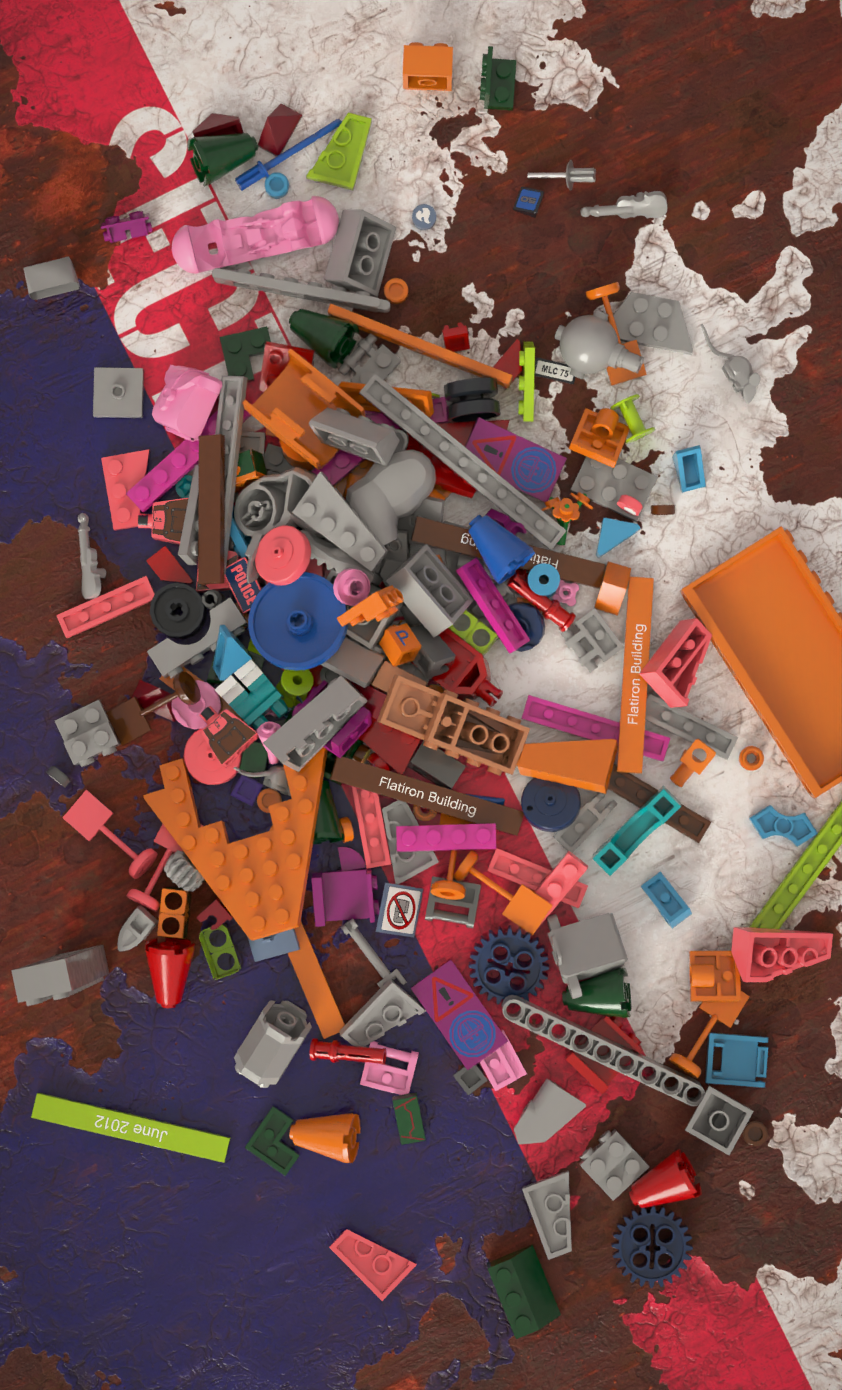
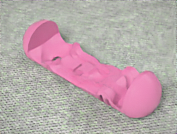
(266, 234)

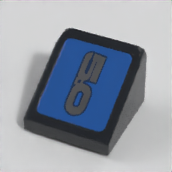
(528, 201)

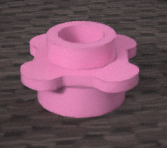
(566, 599)

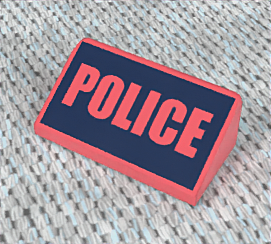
(237, 581)

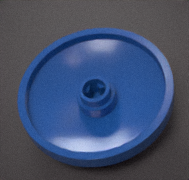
(297, 623)

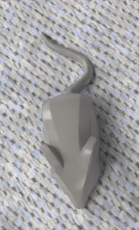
(737, 370)
(274, 778)

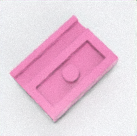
(503, 1066)

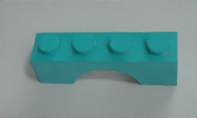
(636, 830)

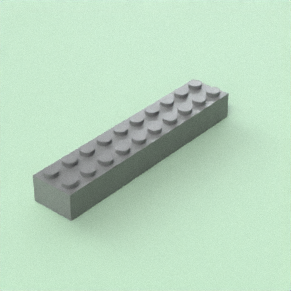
(60, 975)

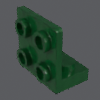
(499, 84)

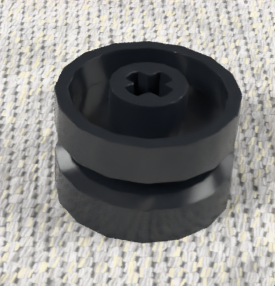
(472, 399)
(164, 607)

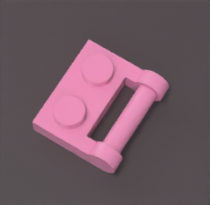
(389, 1077)

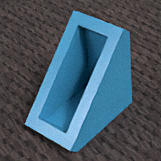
(689, 468)
(614, 533)
(229, 654)

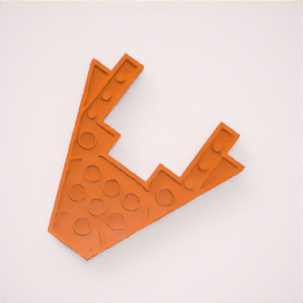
(259, 876)

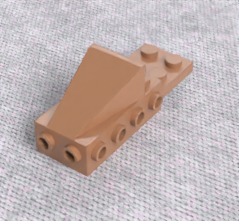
(454, 725)

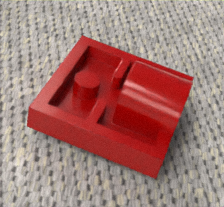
(276, 360)

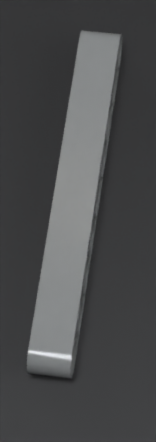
(611, 1059)

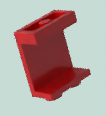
(597, 1073)

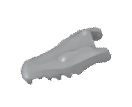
(334, 556)

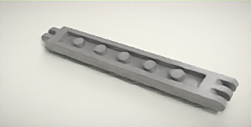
(291, 287)

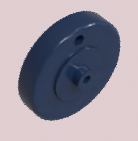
(550, 805)

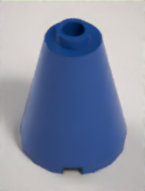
(499, 548)

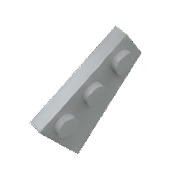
(404, 863)
(382, 1012)
(551, 1212)

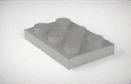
(607, 484)

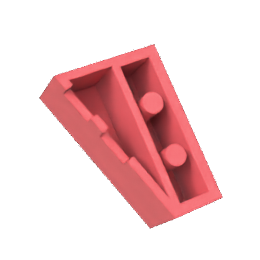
(676, 662)

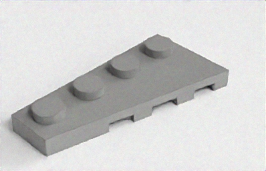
(333, 518)

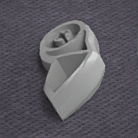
(392, 492)
(271, 501)

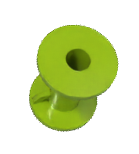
(632, 418)
(295, 684)

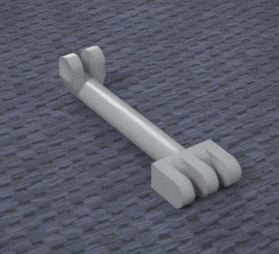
(351, 928)

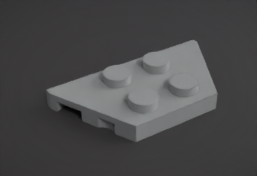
(653, 323)

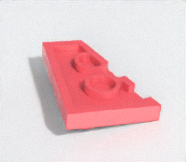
(120, 476)
(371, 1262)

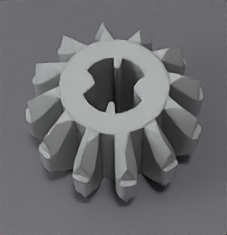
(183, 872)

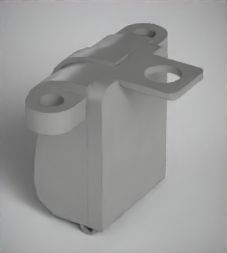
(585, 949)

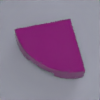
(350, 859)

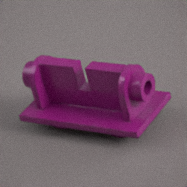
(135, 222)

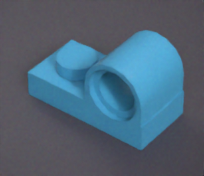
(666, 900)

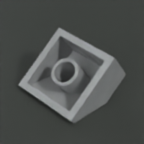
(719, 1120)

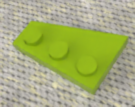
(343, 155)
(526, 382)

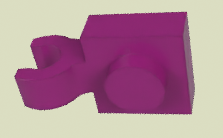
(506, 522)

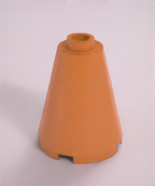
(329, 1136)

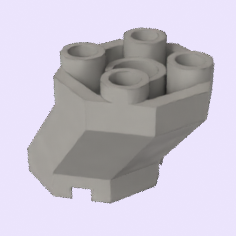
(272, 1043)

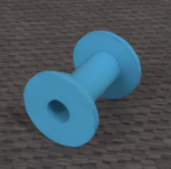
(546, 572)

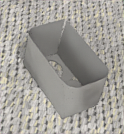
(51, 278)

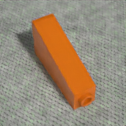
(571, 763)

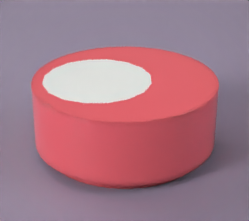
(630, 505)

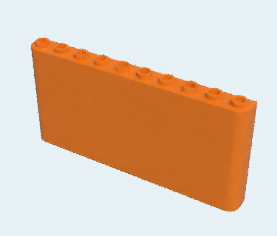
(781, 649)

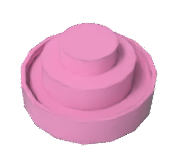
(351, 586)

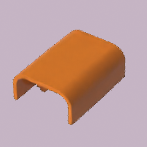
(296, 399)

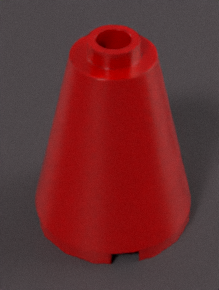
(169, 968)
(666, 1183)

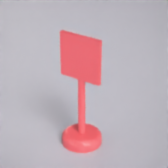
(89, 817)
(166, 840)

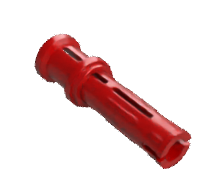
(550, 608)
(335, 1051)

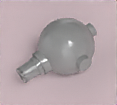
(592, 345)

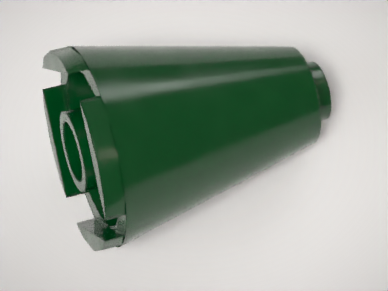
(220, 154)
(325, 334)
(328, 822)
(602, 995)

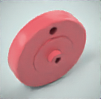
(283, 555)
(204, 765)

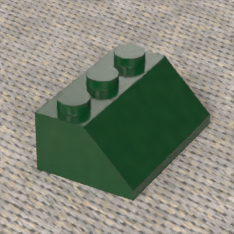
(523, 1291)

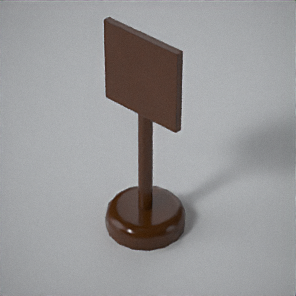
(130, 719)

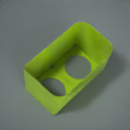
(468, 634)
(217, 951)

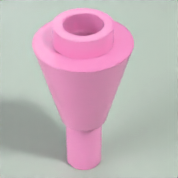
(264, 732)

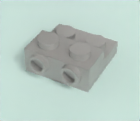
(87, 734)
(613, 1164)

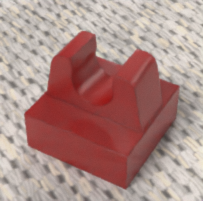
(456, 338)

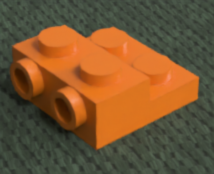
(376, 606)

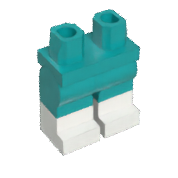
(259, 701)

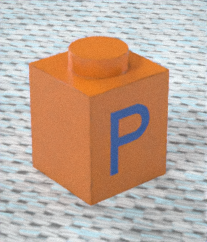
(400, 644)

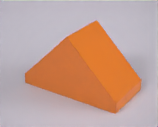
(612, 588)

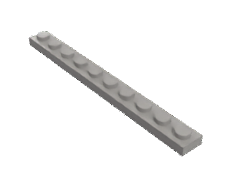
(462, 461)

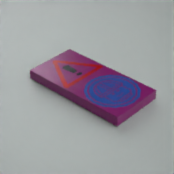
(516, 459)
(459, 1015)

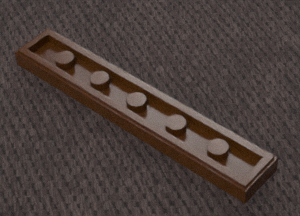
(211, 509)
(639, 793)

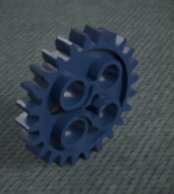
(515, 945)
(674, 1246)

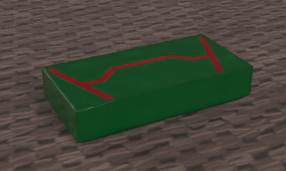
(408, 1118)

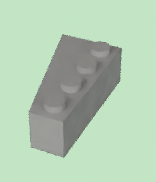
(315, 724)

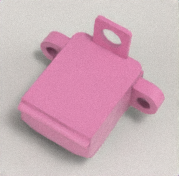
(186, 401)

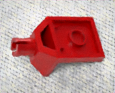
(468, 672)

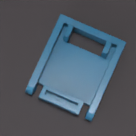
(740, 1059)

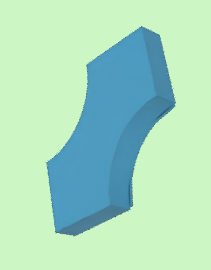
(795, 828)

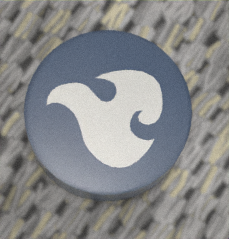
(424, 217)

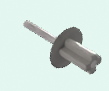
(572, 175)

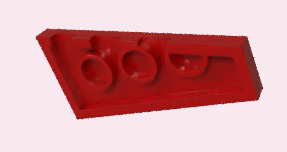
(445, 476)

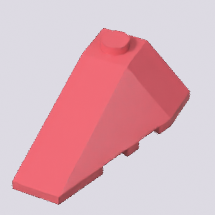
(774, 952)

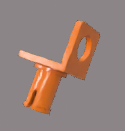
(691, 763)

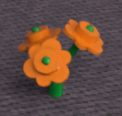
(566, 510)

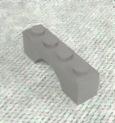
(172, 657)

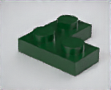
(241, 346)
(267, 1144)

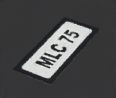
(553, 370)

